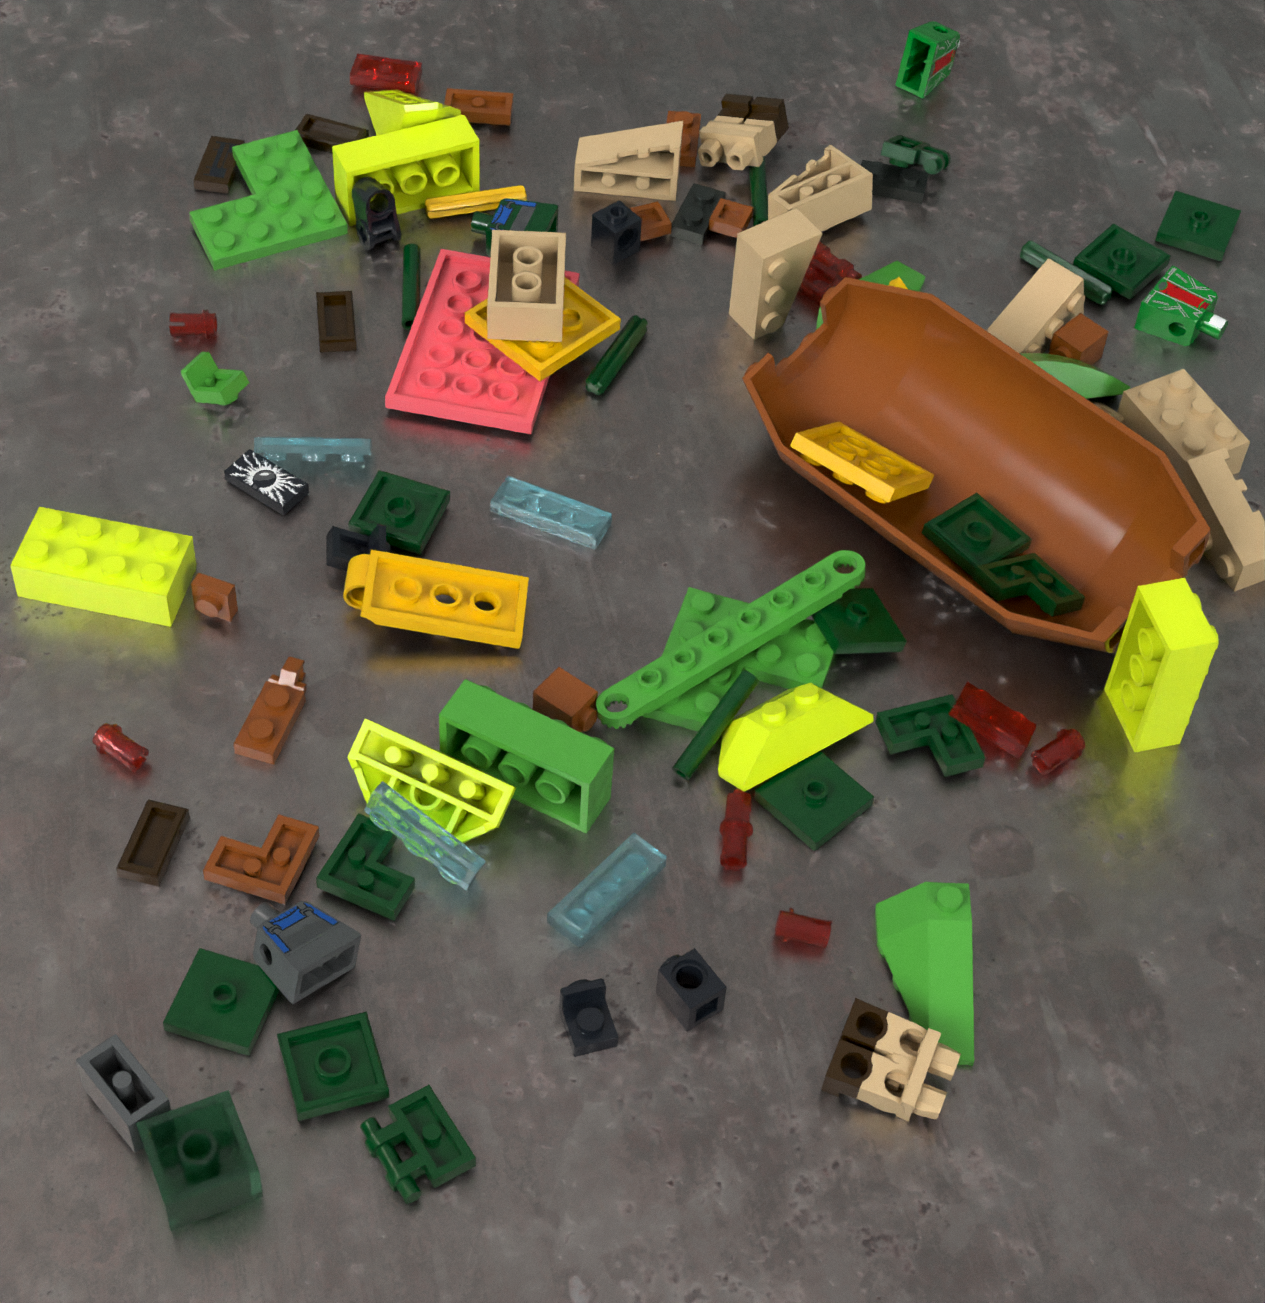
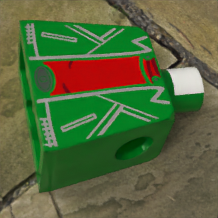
(927, 58)
(1180, 310)

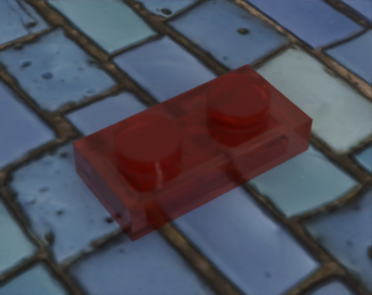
(386, 73)
(993, 719)

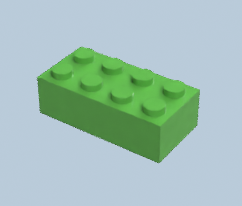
(540, 756)

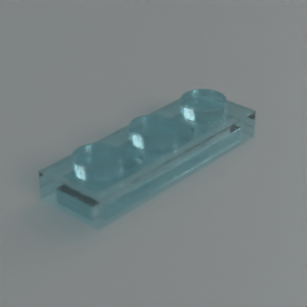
(313, 447)
(551, 512)
(423, 836)
(606, 890)

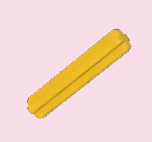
(471, 202)

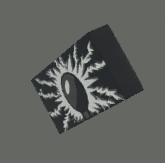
(266, 482)

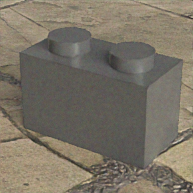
(121, 1088)

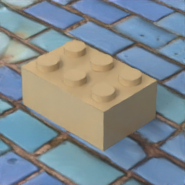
(526, 286)
(1181, 420)

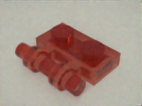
(825, 272)

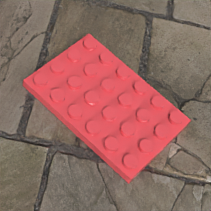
(452, 368)

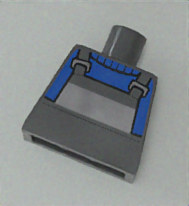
(302, 947)

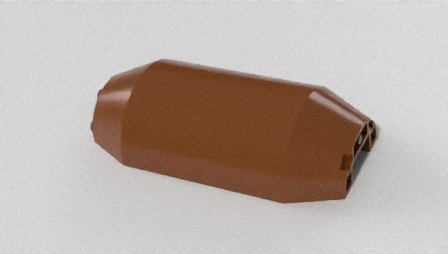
(992, 424)

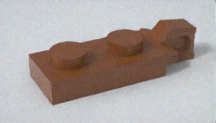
(273, 714)

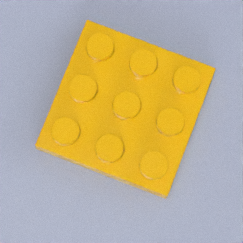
(584, 326)
(861, 462)

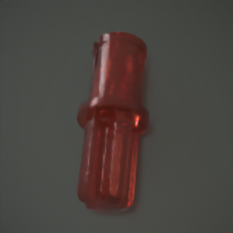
(736, 830)

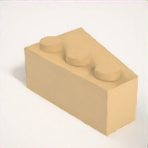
(631, 162)
(826, 191)
(770, 270)
(1040, 309)
(1236, 532)

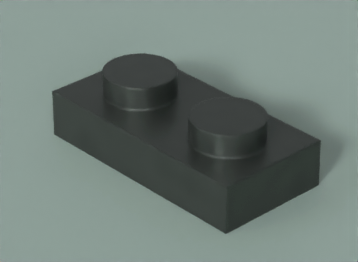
(897, 181)
(694, 214)

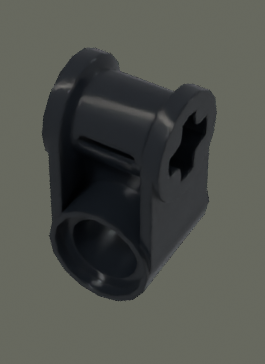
(375, 219)

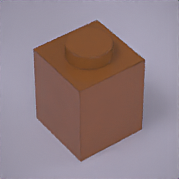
(1080, 340)
(566, 699)

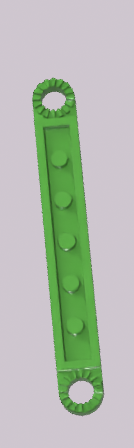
(730, 639)

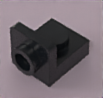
(587, 1017)

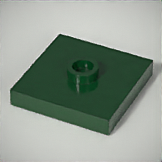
(1198, 225)
(1122, 260)
(403, 506)
(975, 534)
(859, 624)
(814, 799)
(222, 1002)
(333, 1066)

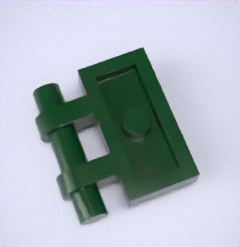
(906, 150)
(430, 1135)

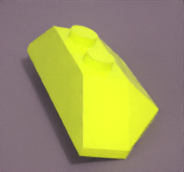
(398, 110)
(785, 733)
(442, 787)

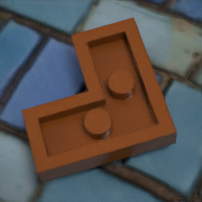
(267, 870)

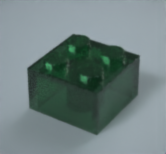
(200, 1160)

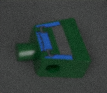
(516, 216)

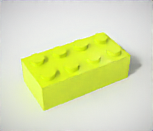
(411, 164)
(104, 566)
(1160, 664)

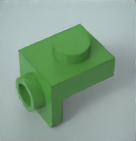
(212, 384)

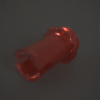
(195, 324)
(112, 741)
(1065, 746)
(802, 928)

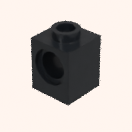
(616, 232)
(690, 1005)

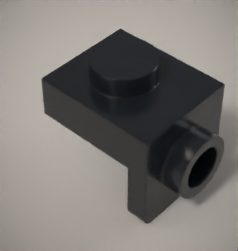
(345, 544)

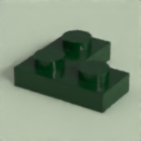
(1029, 576)
(932, 725)
(357, 872)

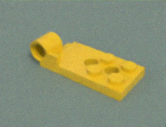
(403, 590)

